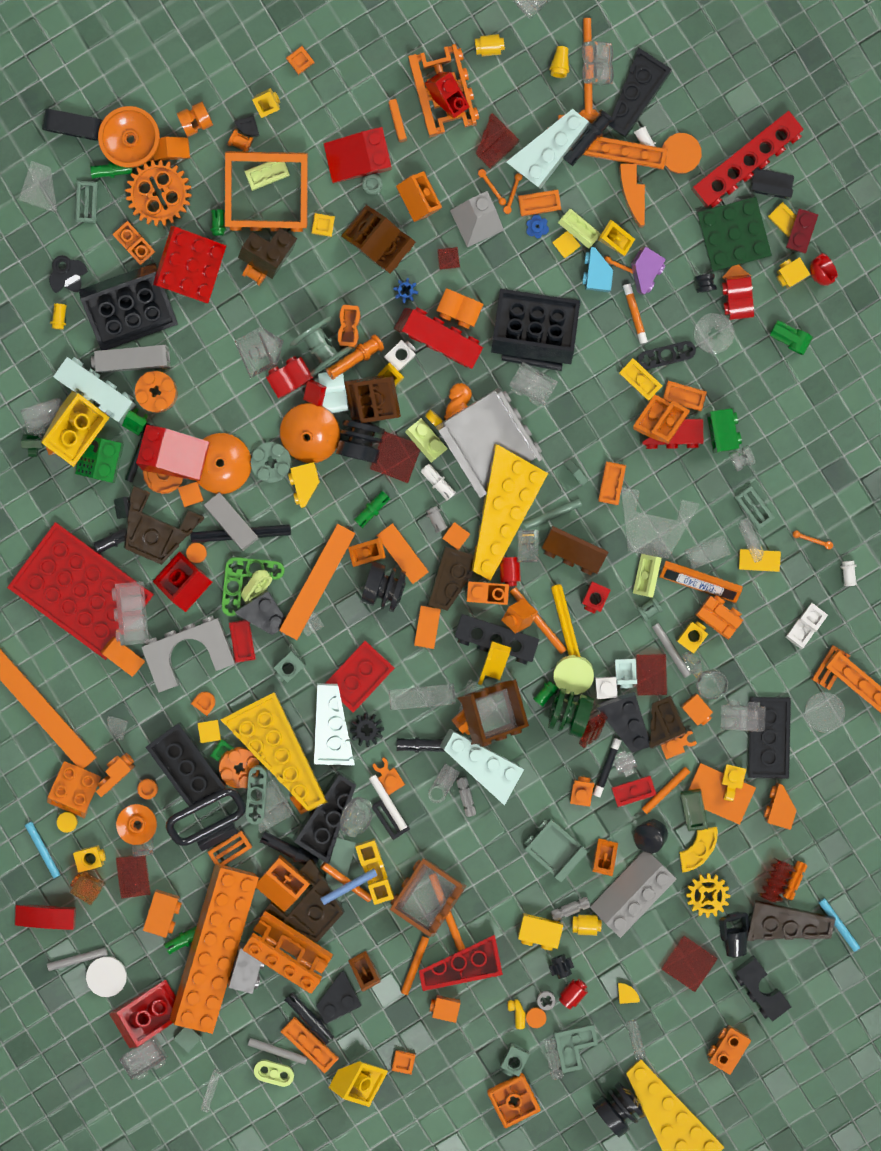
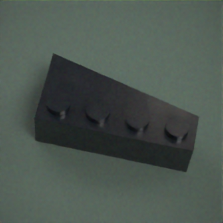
(322, 824)

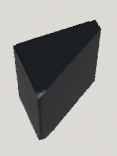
(121, 507)

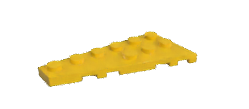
(272, 741)
(669, 1118)

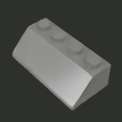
(633, 893)

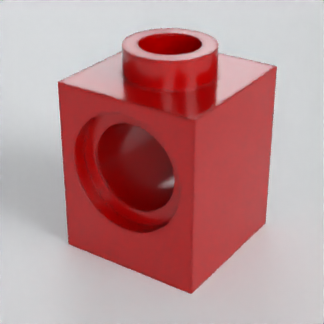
(602, 591)

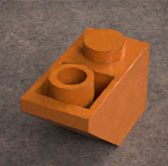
(487, 593)
(781, 809)

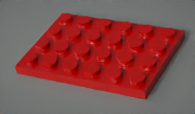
(73, 587)

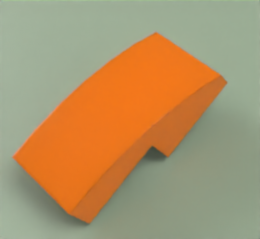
(133, 242)

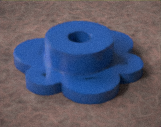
(538, 232)

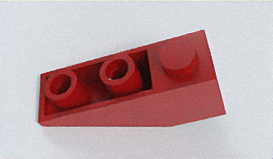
(688, 434)

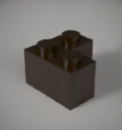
(266, 255)

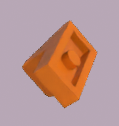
(367, 552)

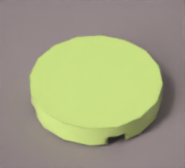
(574, 674)

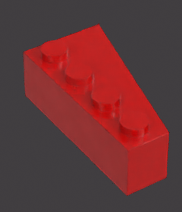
(439, 337)
(467, 965)

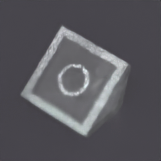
(259, 350)

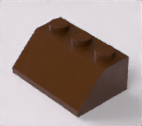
(574, 551)

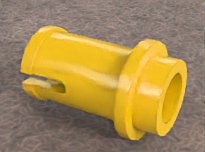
(59, 316)

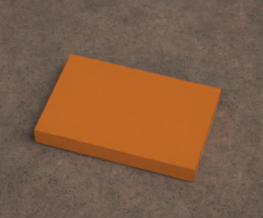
(713, 794)

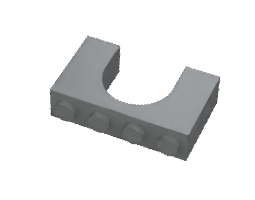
(209, 634)

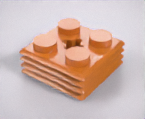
(508, 1112)

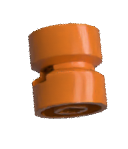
(197, 112)

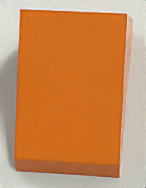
(172, 149)
(604, 857)

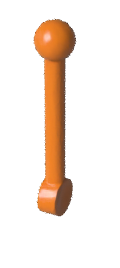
(482, 173)
(507, 209)
(609, 261)
(828, 545)

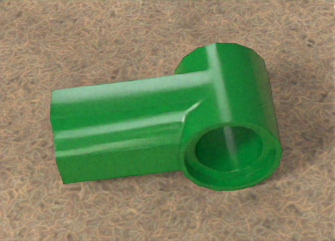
(795, 339)

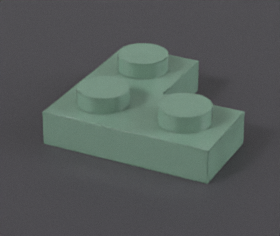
(570, 1041)

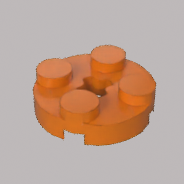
(232, 758)

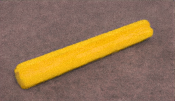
(565, 620)

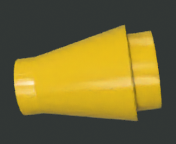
(560, 63)

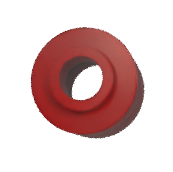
(510, 571)
(573, 993)

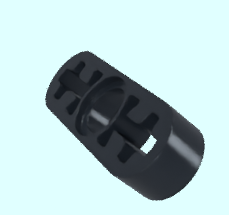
(680, 346)

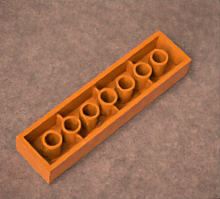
(213, 948)

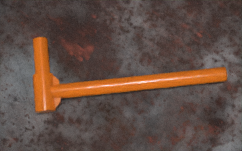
(589, 113)

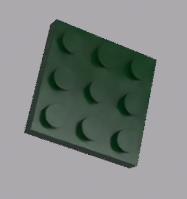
(734, 234)

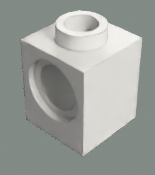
(400, 364)

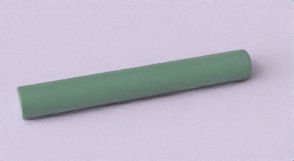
(552, 514)

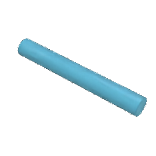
(42, 849)
(839, 925)

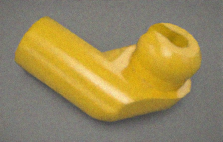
(519, 1013)

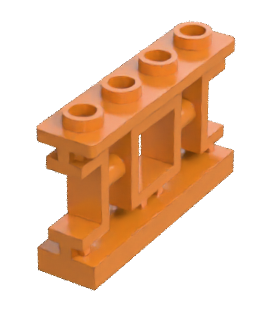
(425, 96)
(280, 935)

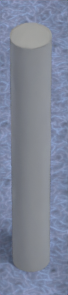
(671, 650)
(77, 959)
(277, 1051)

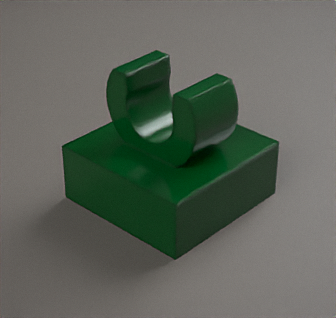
(32, 443)

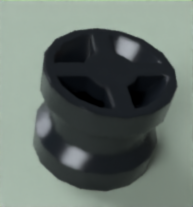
(705, 283)

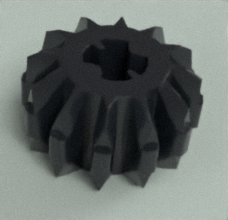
(361, 734)

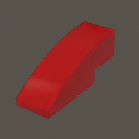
(45, 917)

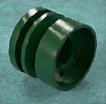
(570, 712)

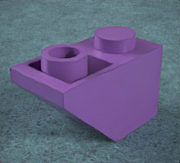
(645, 268)

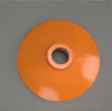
(126, 822)

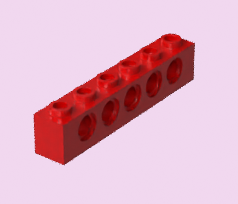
(786, 124)

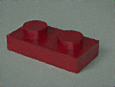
(802, 231)

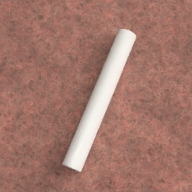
(388, 802)

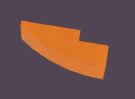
(633, 193)

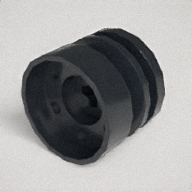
(360, 441)
(383, 586)
(619, 1109)

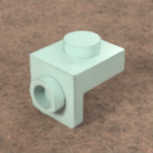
(625, 672)

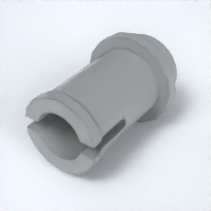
(436, 519)

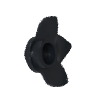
(67, 277)

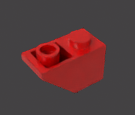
(447, 93)

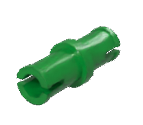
(109, 170)
(372, 509)
(180, 941)

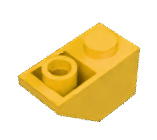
(305, 481)

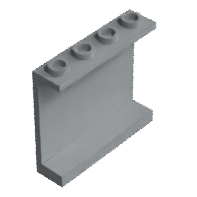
(476, 431)

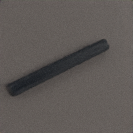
(221, 535)

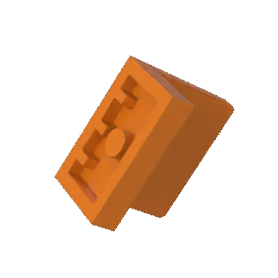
(73, 789)

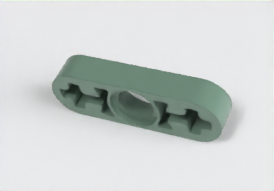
(250, 808)

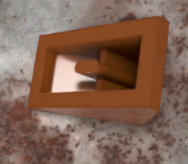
(364, 971)

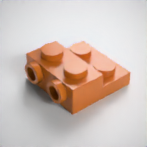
(117, 770)

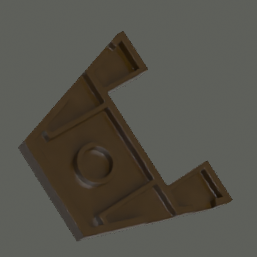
(151, 536)
(310, 915)

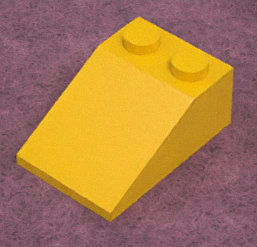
(74, 428)

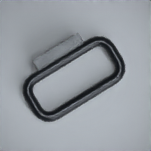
(213, 833)

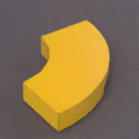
(699, 850)

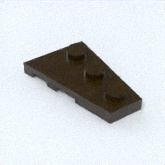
(450, 577)

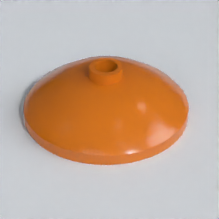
(121, 125)
(318, 424)
(235, 468)

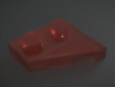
(496, 142)

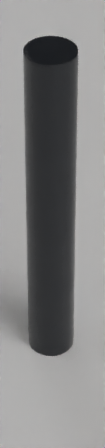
(533, 362)
(133, 466)

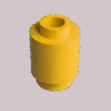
(489, 45)
(586, 925)

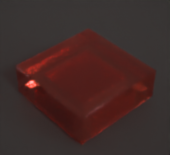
(448, 258)

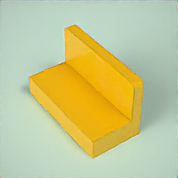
(495, 661)

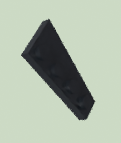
(641, 86)

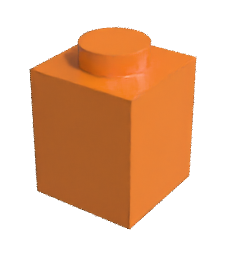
(519, 616)
(697, 710)
(445, 1008)

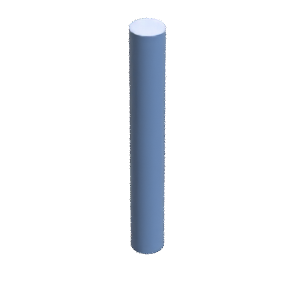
(348, 886)

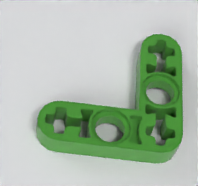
(238, 577)

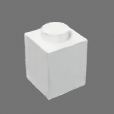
(605, 687)

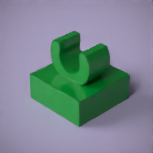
(134, 422)

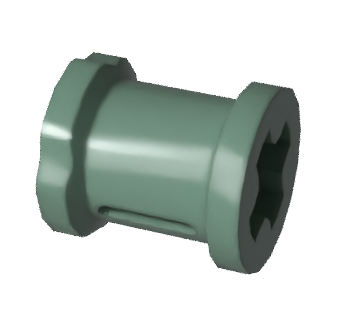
(645, 610)

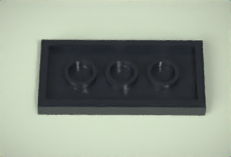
(771, 748)

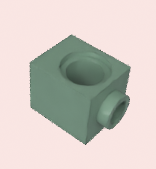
(297, 663)
(514, 1051)

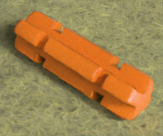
(796, 880)

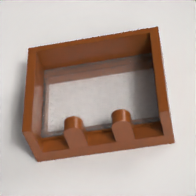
(427, 897)

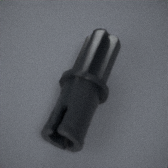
(110, 541)

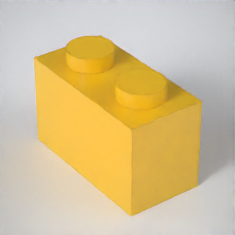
(540, 931)

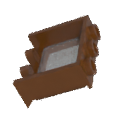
(494, 712)

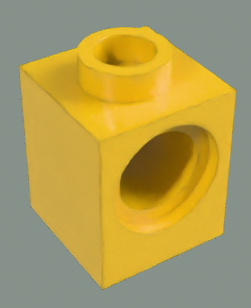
(685, 642)
(83, 865)

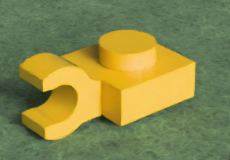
(733, 778)

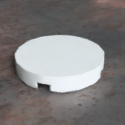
(106, 976)

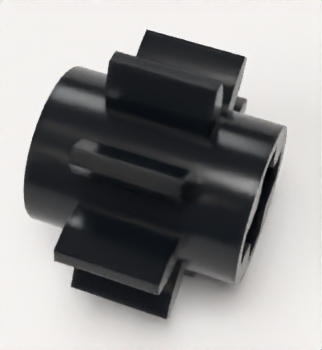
(561, 966)

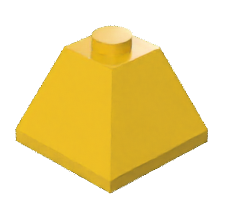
(358, 1082)

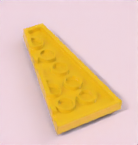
(508, 498)

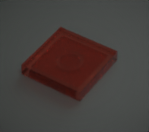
(396, 457)
(689, 963)

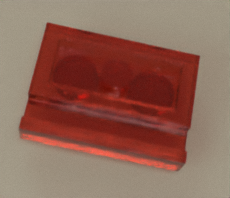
(651, 674)
(133, 876)

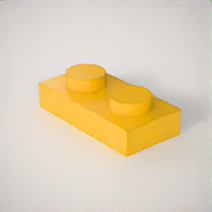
(640, 379)

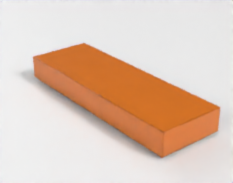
(402, 553)
(309, 1044)

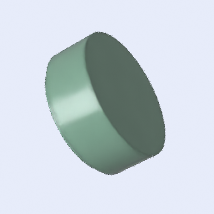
(372, 184)

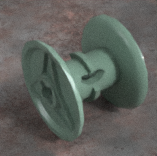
(321, 346)

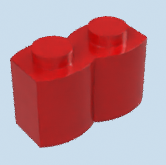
(738, 297)
(289, 377)

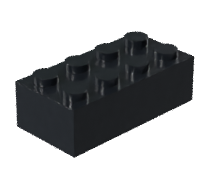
(185, 765)

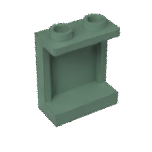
(555, 849)

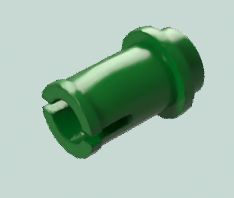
(217, 222)
(545, 693)

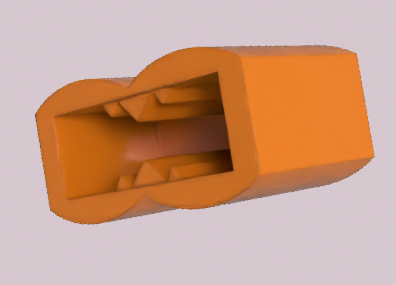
(459, 308)
(348, 332)

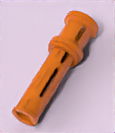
(362, 352)

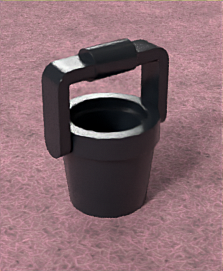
(734, 938)

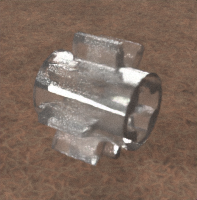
(625, 763)

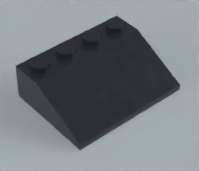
(127, 307)
(535, 326)

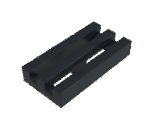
(393, 836)

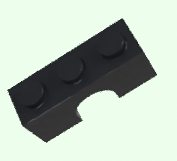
(772, 1003)

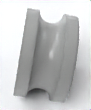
(547, 1006)

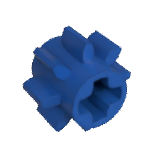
(407, 285)

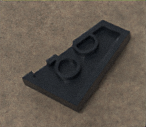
(626, 720)

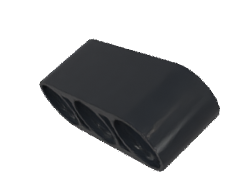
(71, 124)

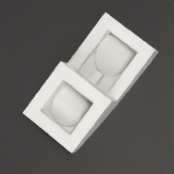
(806, 626)

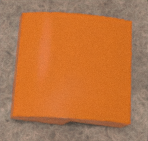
(661, 419)

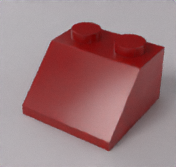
(182, 581)

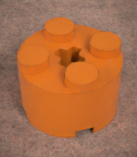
(146, 398)

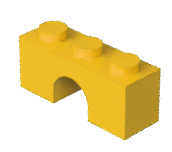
(370, 858)

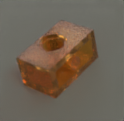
(86, 887)

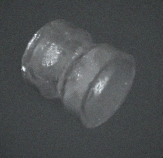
(742, 458)

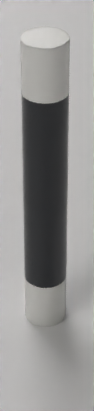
(607, 767)

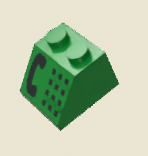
(101, 460)

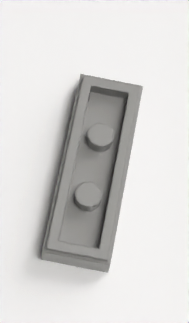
(231, 521)

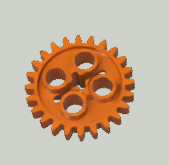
(142, 201)

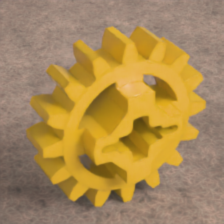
(701, 902)

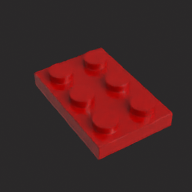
(360, 675)

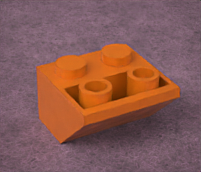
(282, 883)

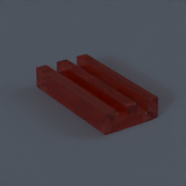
(593, 729)

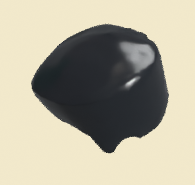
(650, 836)

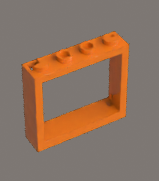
(257, 225)

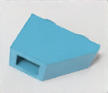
(599, 272)

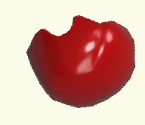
(823, 270)

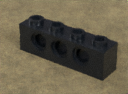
(468, 623)

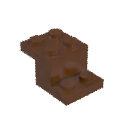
(378, 239)
(372, 398)

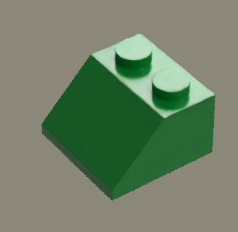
(723, 430)

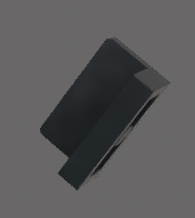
(772, 184)

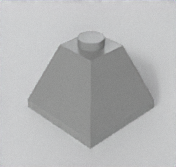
(477, 219)

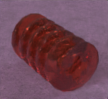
(777, 881)

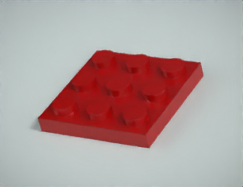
(189, 264)

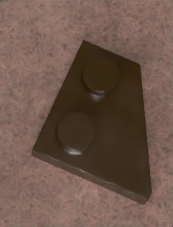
(665, 722)

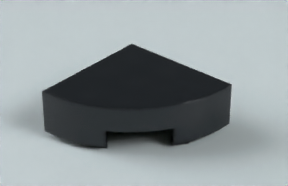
(248, 126)

